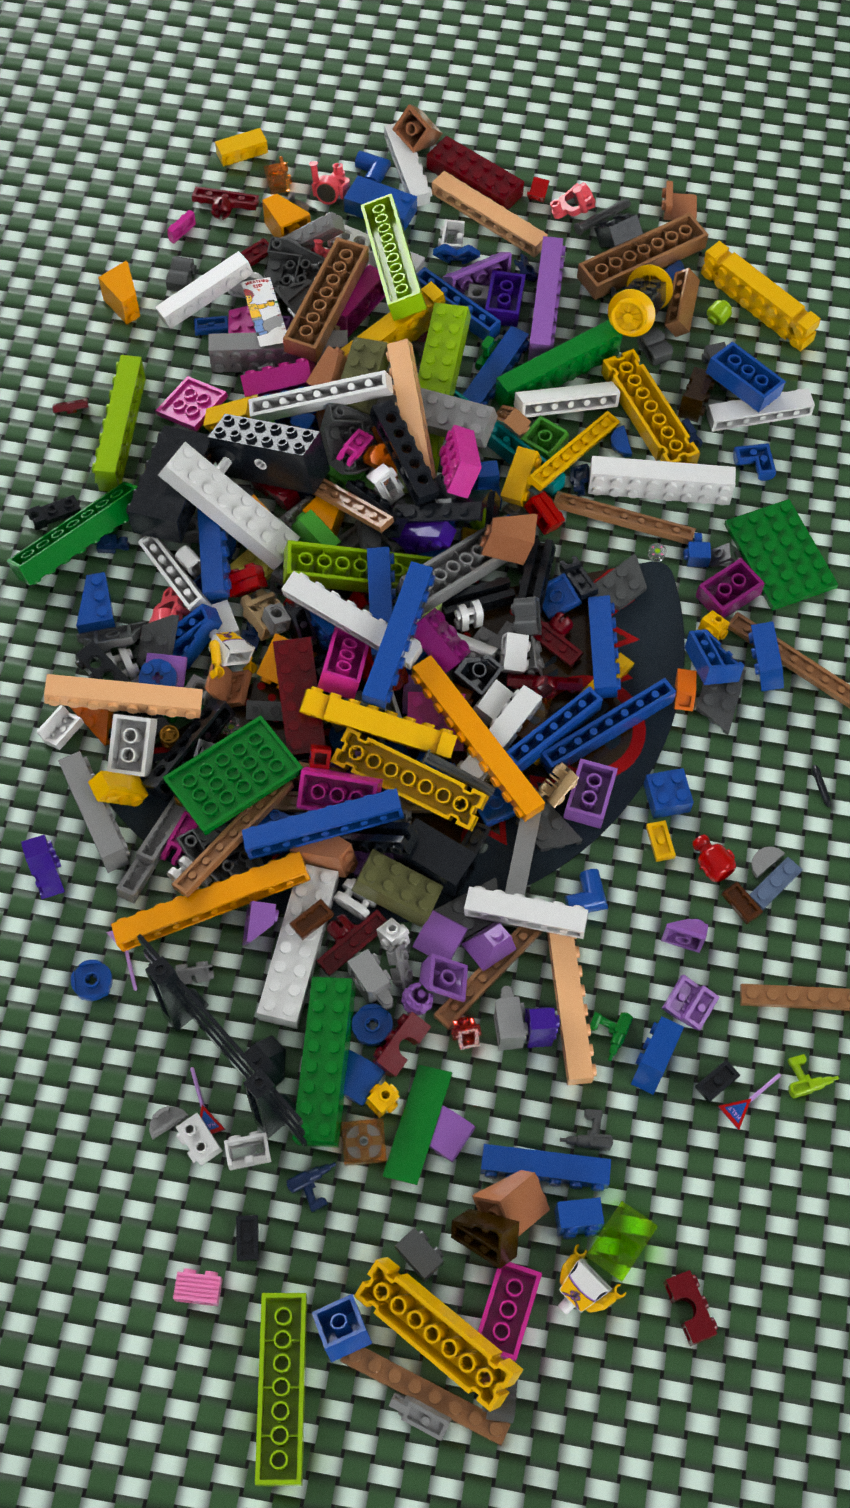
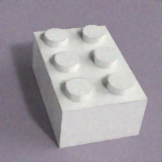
(132, 745)

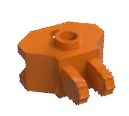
(377, 455)

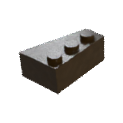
(696, 395)
(487, 1236)

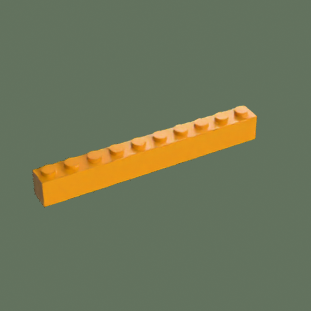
(477, 738)
(211, 901)

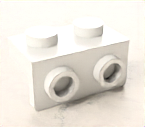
(59, 727)

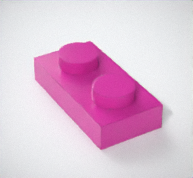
(181, 226)

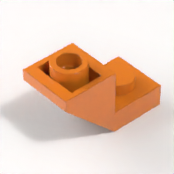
(685, 689)

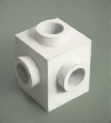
(393, 934)

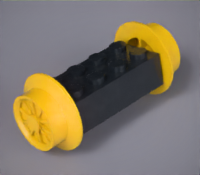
(635, 308)

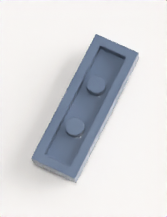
(775, 883)

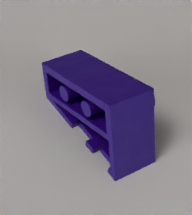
(542, 1026)

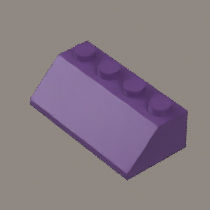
(479, 272)

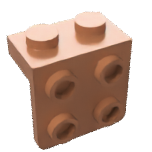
(677, 204)
(230, 687)

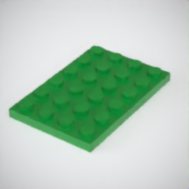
(781, 554)
(233, 775)

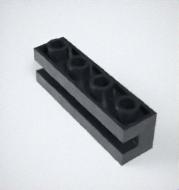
(371, 496)
(537, 571)
(490, 594)
(384, 838)

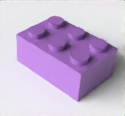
(591, 794)

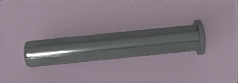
(601, 216)
(458, 773)

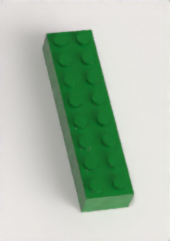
(560, 363)
(73, 535)
(325, 1060)

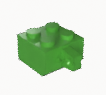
(545, 437)

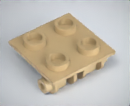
(567, 781)

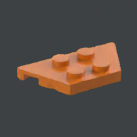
(98, 721)

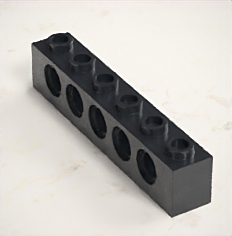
(420, 493)
(93, 653)
(211, 723)

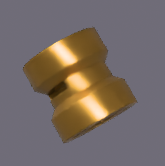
(169, 733)

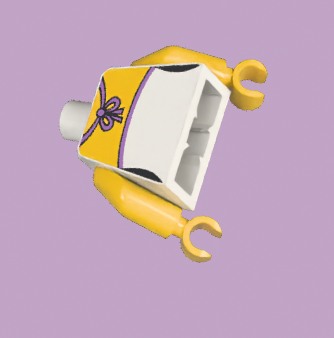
(228, 650)
(584, 1286)

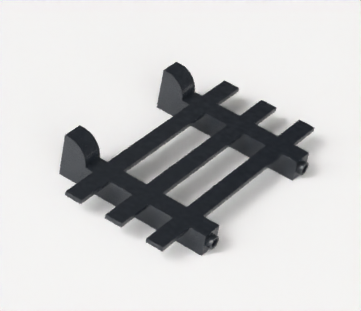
(182, 1005)

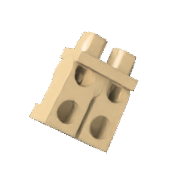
(254, 609)

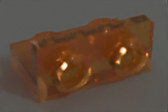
(277, 177)

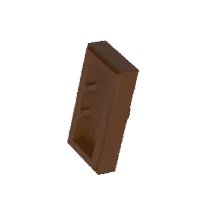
(742, 903)
(311, 919)

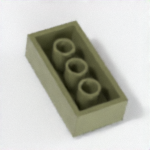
(364, 358)
(397, 888)

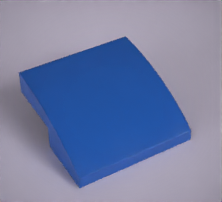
(360, 1078)

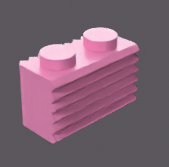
(198, 1287)

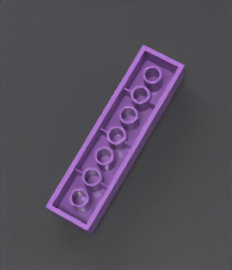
(546, 297)

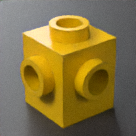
(715, 625)
(383, 1099)

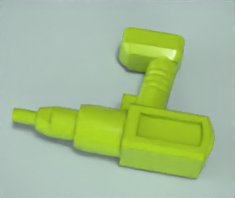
(805, 1084)

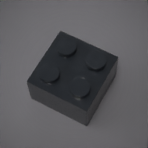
(619, 230)

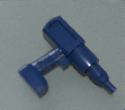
(306, 1182)

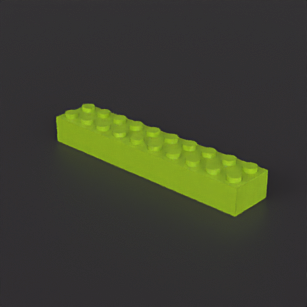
(393, 257)
(443, 356)

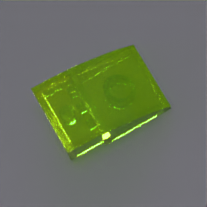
(621, 1241)

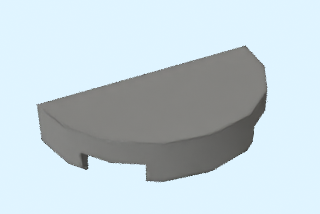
(765, 859)
(166, 1119)

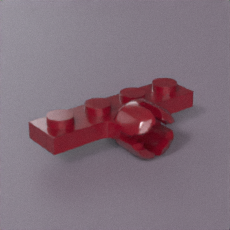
(224, 201)
(554, 639)
(545, 685)
(349, 940)

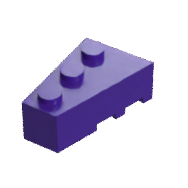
(426, 537)
(43, 865)

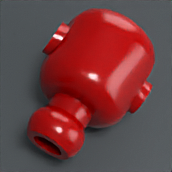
(714, 859)

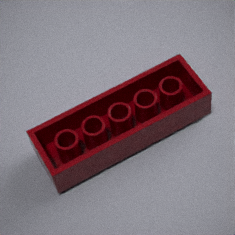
(475, 172)
(295, 675)

